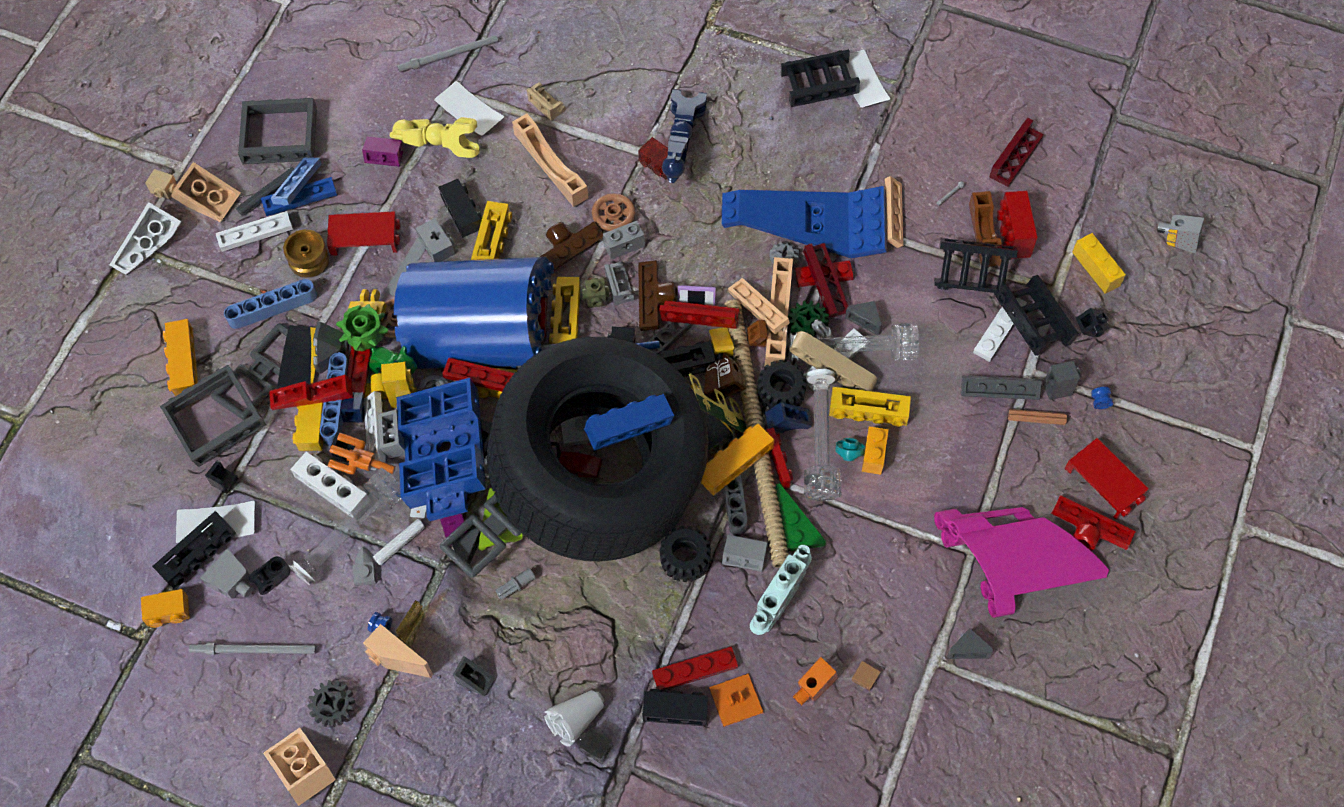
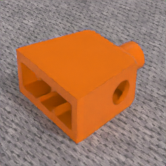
(820, 674)

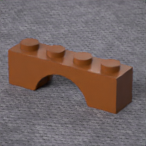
(982, 218)

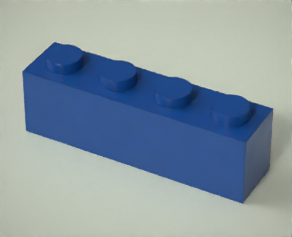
(628, 421)

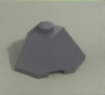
(326, 344)

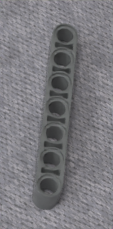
(734, 495)

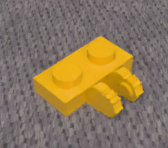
(378, 306)

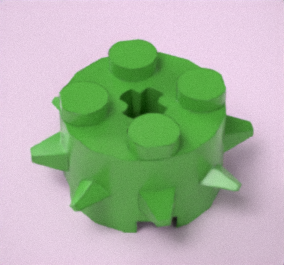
(362, 327)

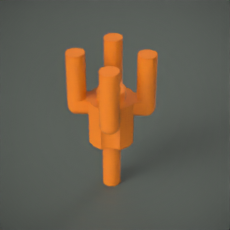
(356, 457)

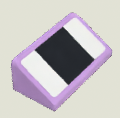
(697, 295)

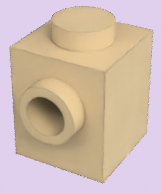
(161, 184)

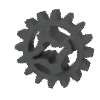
(322, 708)

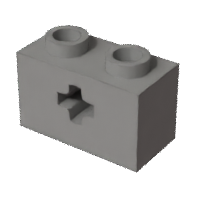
(435, 240)
(623, 240)
(390, 438)

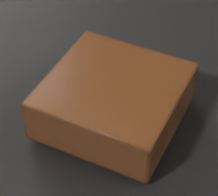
(865, 676)

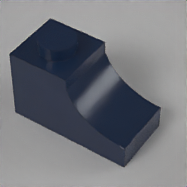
(788, 417)

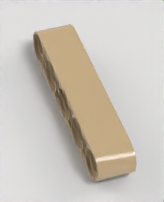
(824, 357)

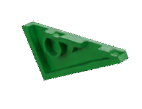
(796, 525)

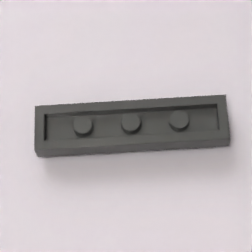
(1001, 387)

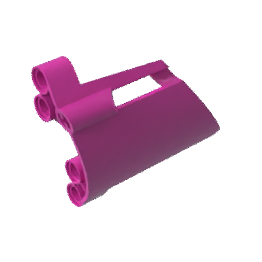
(1019, 554)

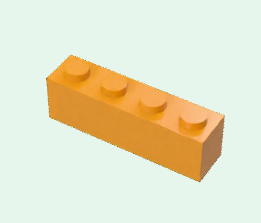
(180, 355)
(736, 458)

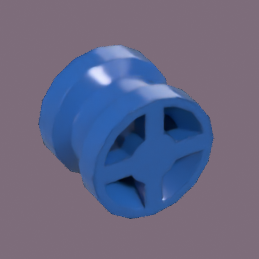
(1102, 398)
(377, 619)

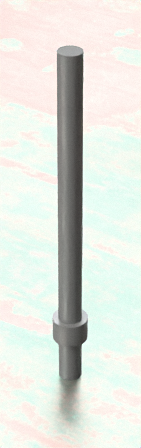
(416, 63)
(212, 648)

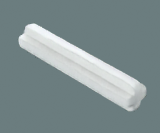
(398, 542)

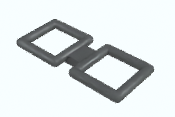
(258, 372)
(492, 528)

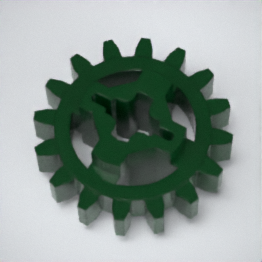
(802, 313)

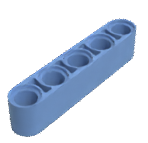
(262, 301)
(333, 407)

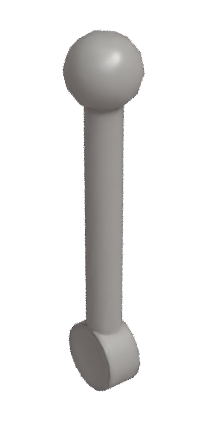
(961, 184)

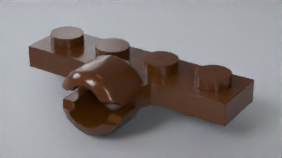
(569, 245)
(652, 295)

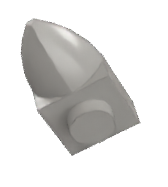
(364, 568)

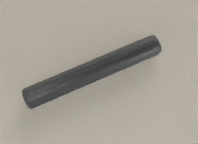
(268, 190)

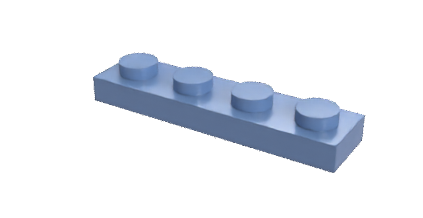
(296, 181)

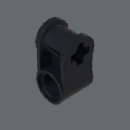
(269, 575)

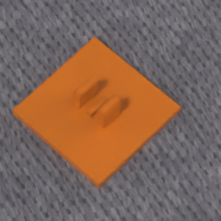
(736, 700)

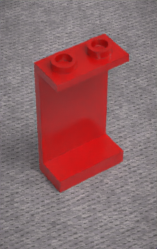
(362, 230)
(1108, 477)

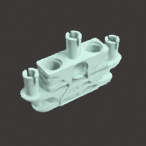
(781, 590)

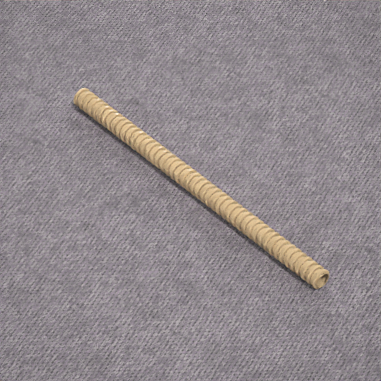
(763, 466)

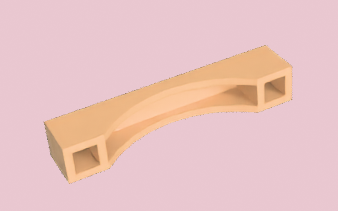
(566, 180)
(780, 299)

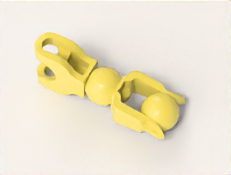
(451, 136)

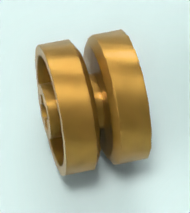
(306, 253)

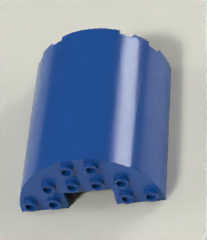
(472, 310)

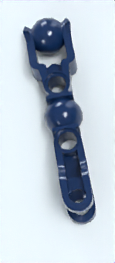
(685, 113)

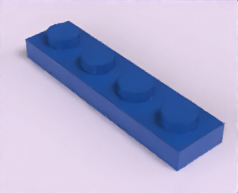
(309, 193)

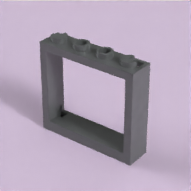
(277, 154)
(224, 440)

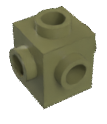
(595, 292)

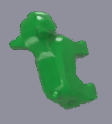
(385, 356)

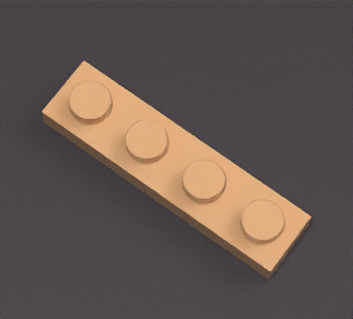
(894, 212)
(758, 305)

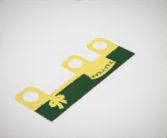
(719, 410)

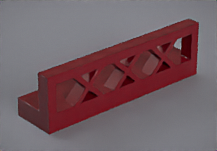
(1012, 147)
(821, 282)

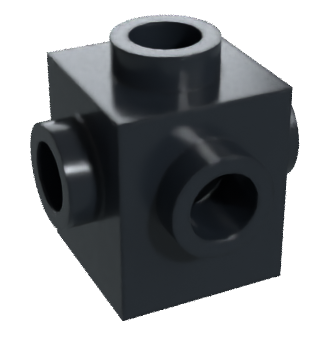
(1093, 322)

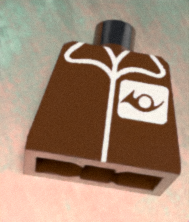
(724, 376)

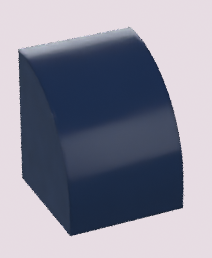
(353, 408)

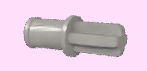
(821, 330)
(515, 584)

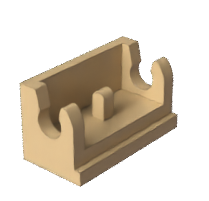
(544, 102)

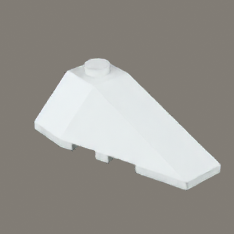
(147, 235)

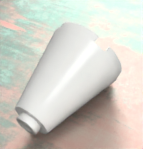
(574, 716)

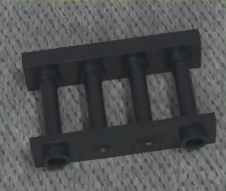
(824, 91)
(968, 248)
(1047, 305)

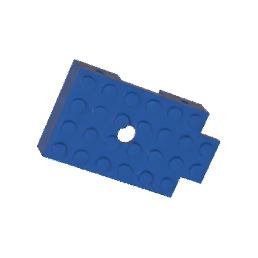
(446, 477)

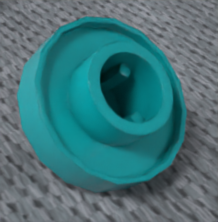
(849, 449)

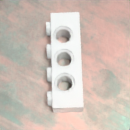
(309, 464)

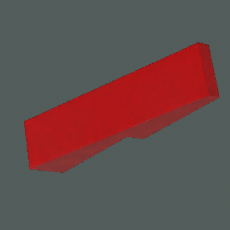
(306, 394)

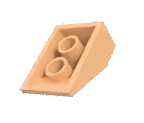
(205, 193)
(393, 654)
(299, 766)

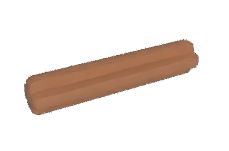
(1037, 416)

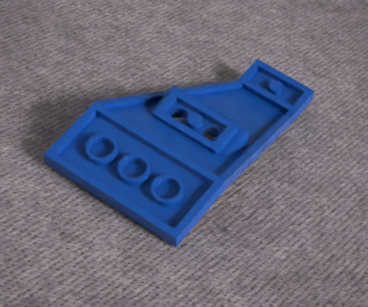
(847, 222)

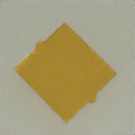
(410, 621)

